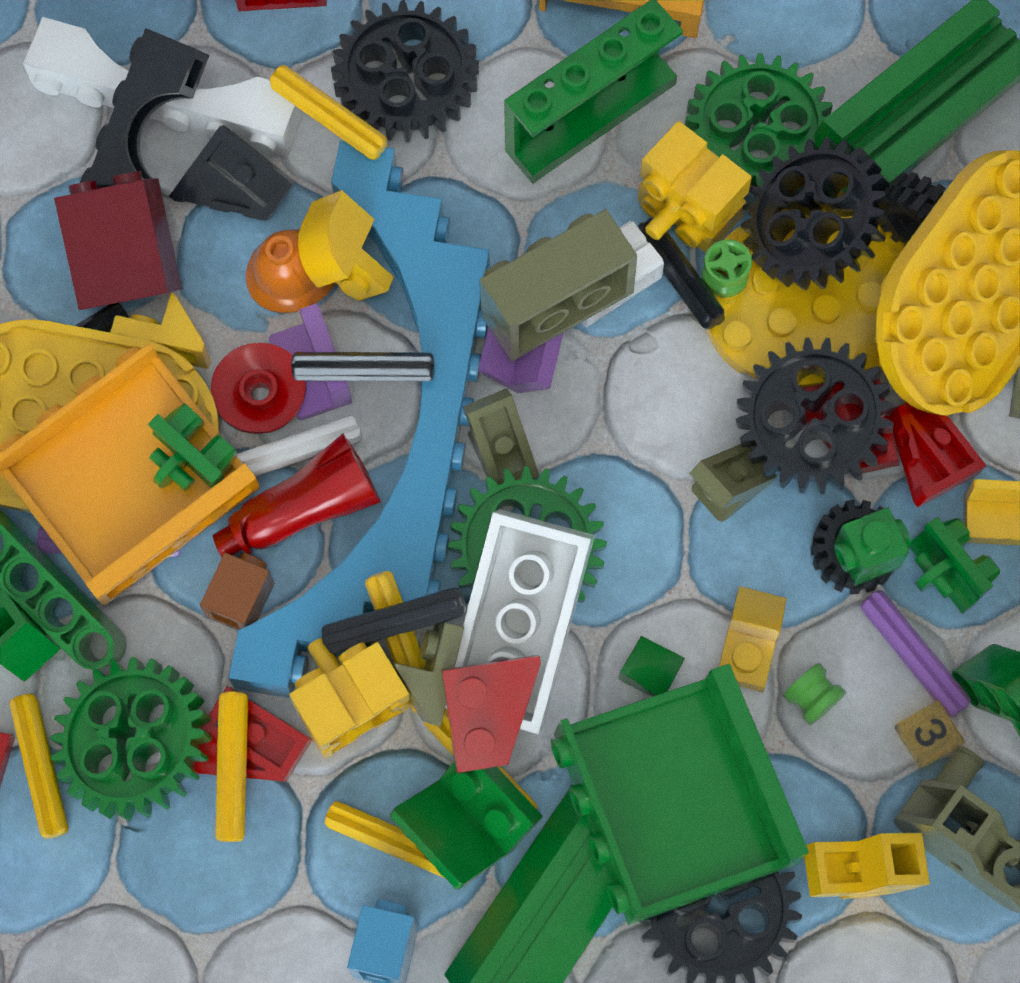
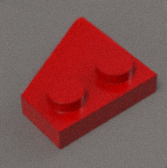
(932, 453)

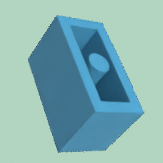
(383, 943)

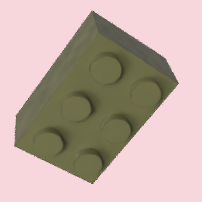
(557, 283)

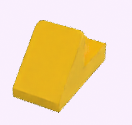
(174, 332)
(753, 636)

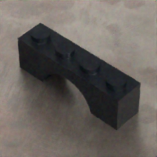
(158, 74)

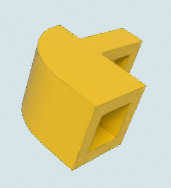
(332, 248)
(867, 867)

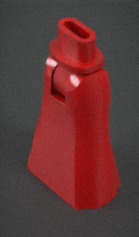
(324, 489)

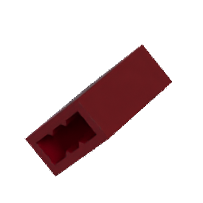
(117, 241)

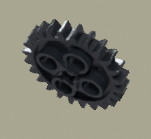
(441, 51)
(823, 174)
(780, 390)
(737, 950)

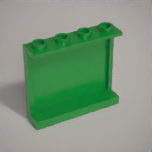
(678, 796)

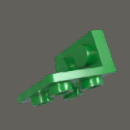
(466, 822)

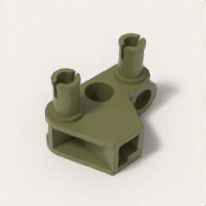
(975, 854)

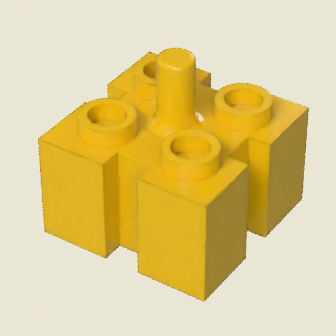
(691, 189)
(349, 697)

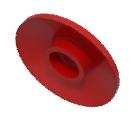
(254, 368)

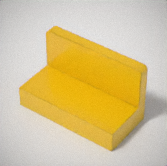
(993, 512)

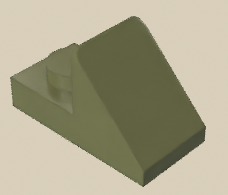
(499, 436)
(728, 481)
(426, 685)

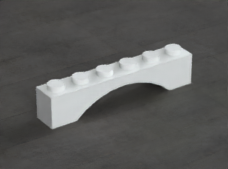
(70, 63)

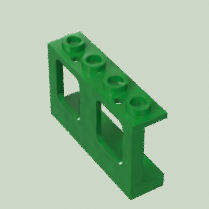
(590, 91)

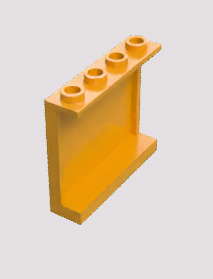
(92, 476)

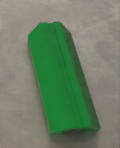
(929, 91)
(542, 912)

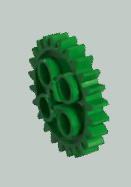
(730, 99)
(523, 495)
(89, 740)

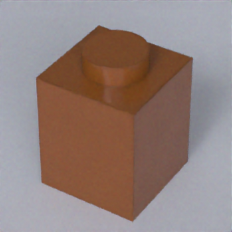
(237, 591)

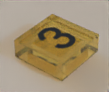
(929, 734)

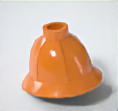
(278, 277)

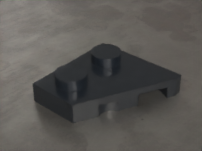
(234, 179)

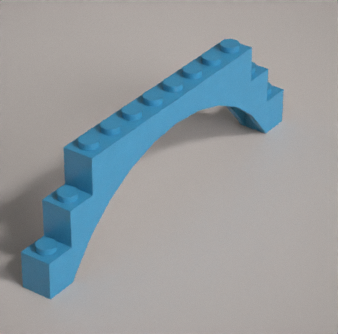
(408, 536)

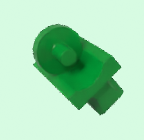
(174, 434)
(949, 566)

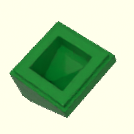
(651, 667)

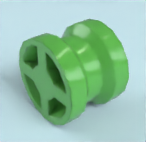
(727, 256)
(814, 693)

